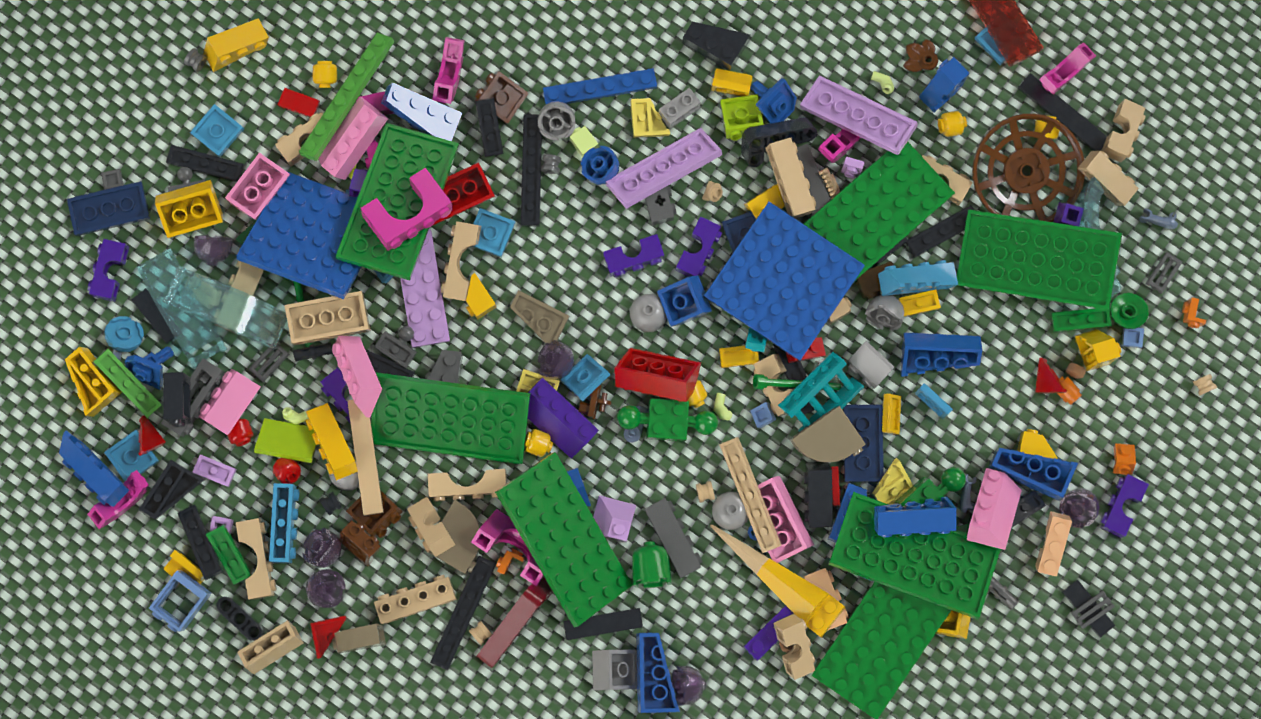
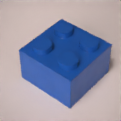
(684, 301)

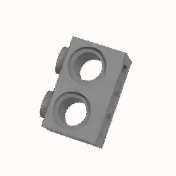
(679, 108)

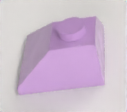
(614, 518)

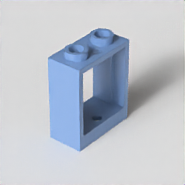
(191, 584)

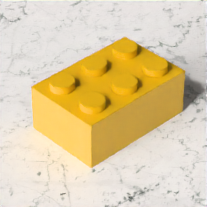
(189, 208)

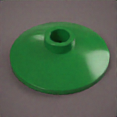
(1133, 304)

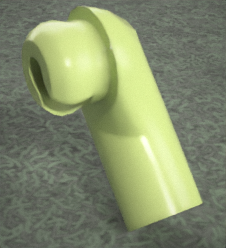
(885, 82)
(720, 409)
(294, 417)

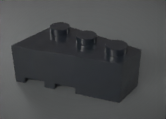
(716, 43)
(169, 489)
(818, 494)

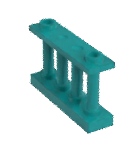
(813, 384)

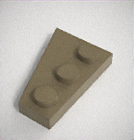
(540, 317)

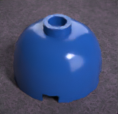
(600, 165)

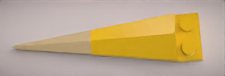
(799, 595)

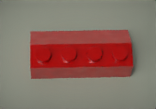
(466, 190)
(657, 374)

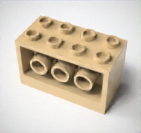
(327, 318)

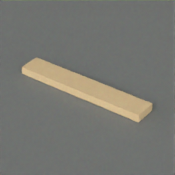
(365, 461)
(750, 495)

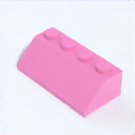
(352, 139)
(357, 372)
(994, 510)
(785, 519)

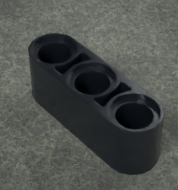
(232, 614)

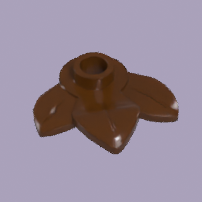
(918, 56)

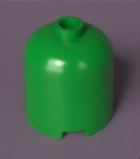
(650, 566)

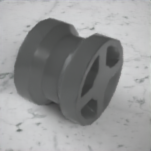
(195, 60)
(551, 164)

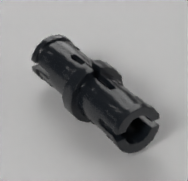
(312, 351)

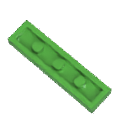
(127, 383)

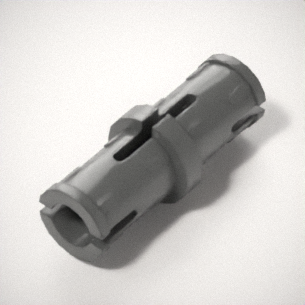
(1002, 593)

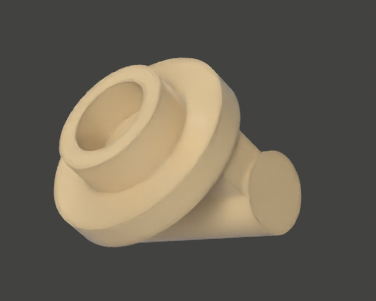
(712, 192)

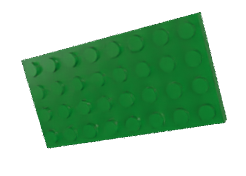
(396, 159)
(881, 206)
(1039, 259)
(450, 418)
(564, 539)
(930, 567)
(879, 647)

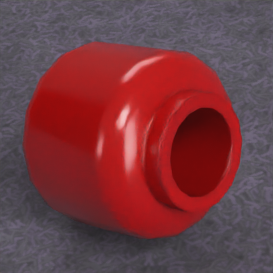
(240, 433)
(286, 470)

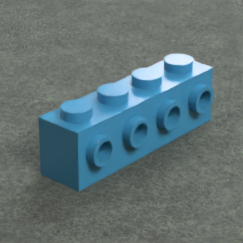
(283, 523)

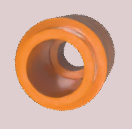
(1072, 390)

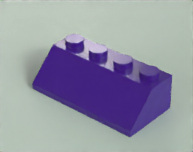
(559, 419)

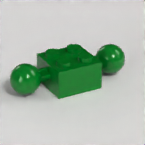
(667, 420)
(952, 480)

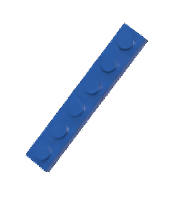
(601, 87)

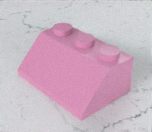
(257, 186)
(229, 401)

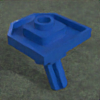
(775, 102)
(149, 369)

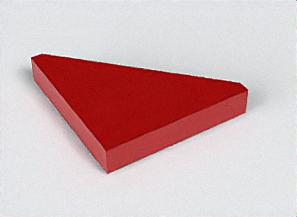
(1047, 379)
(148, 437)
(324, 632)

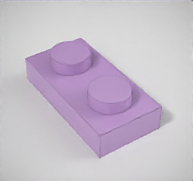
(852, 167)
(214, 470)

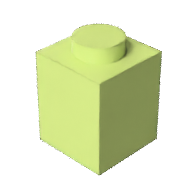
(583, 140)

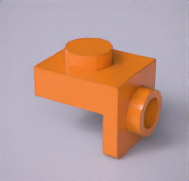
(1190, 310)
(1124, 459)
(504, 562)

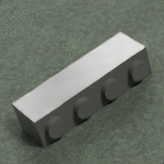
(817, 186)
(672, 537)

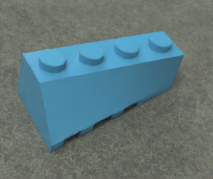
(917, 278)

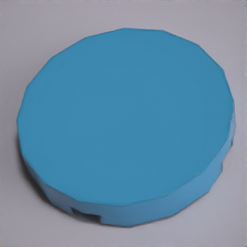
(123, 334)

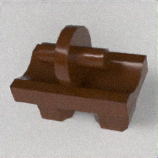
(590, 409)

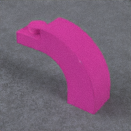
(1068, 68)
(449, 75)
(838, 145)
(105, 514)

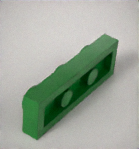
(1081, 319)
(228, 554)

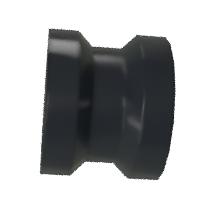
(331, 503)

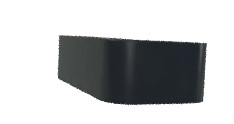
(759, 137)

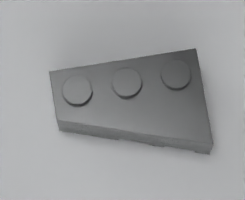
(447, 367)

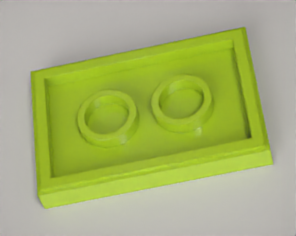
(286, 441)

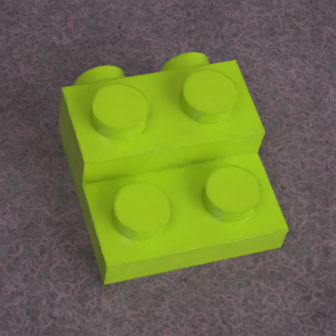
(739, 115)

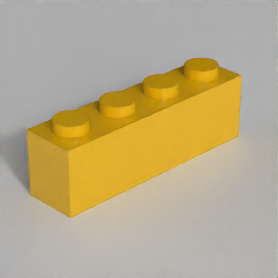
(331, 441)

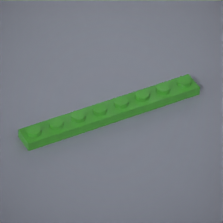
(346, 97)

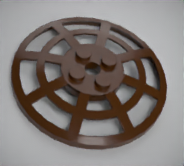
(1035, 159)

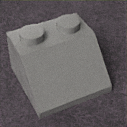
(869, 365)
(614, 669)

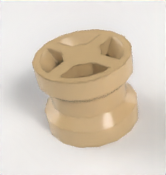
(1205, 384)
(705, 491)
(480, 632)

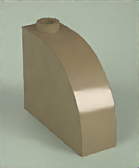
(829, 438)
(462, 529)
(359, 638)

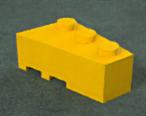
(235, 44)
(1097, 349)
(92, 384)

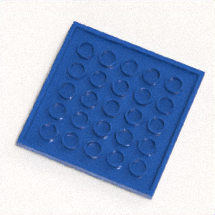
(301, 236)
(784, 281)

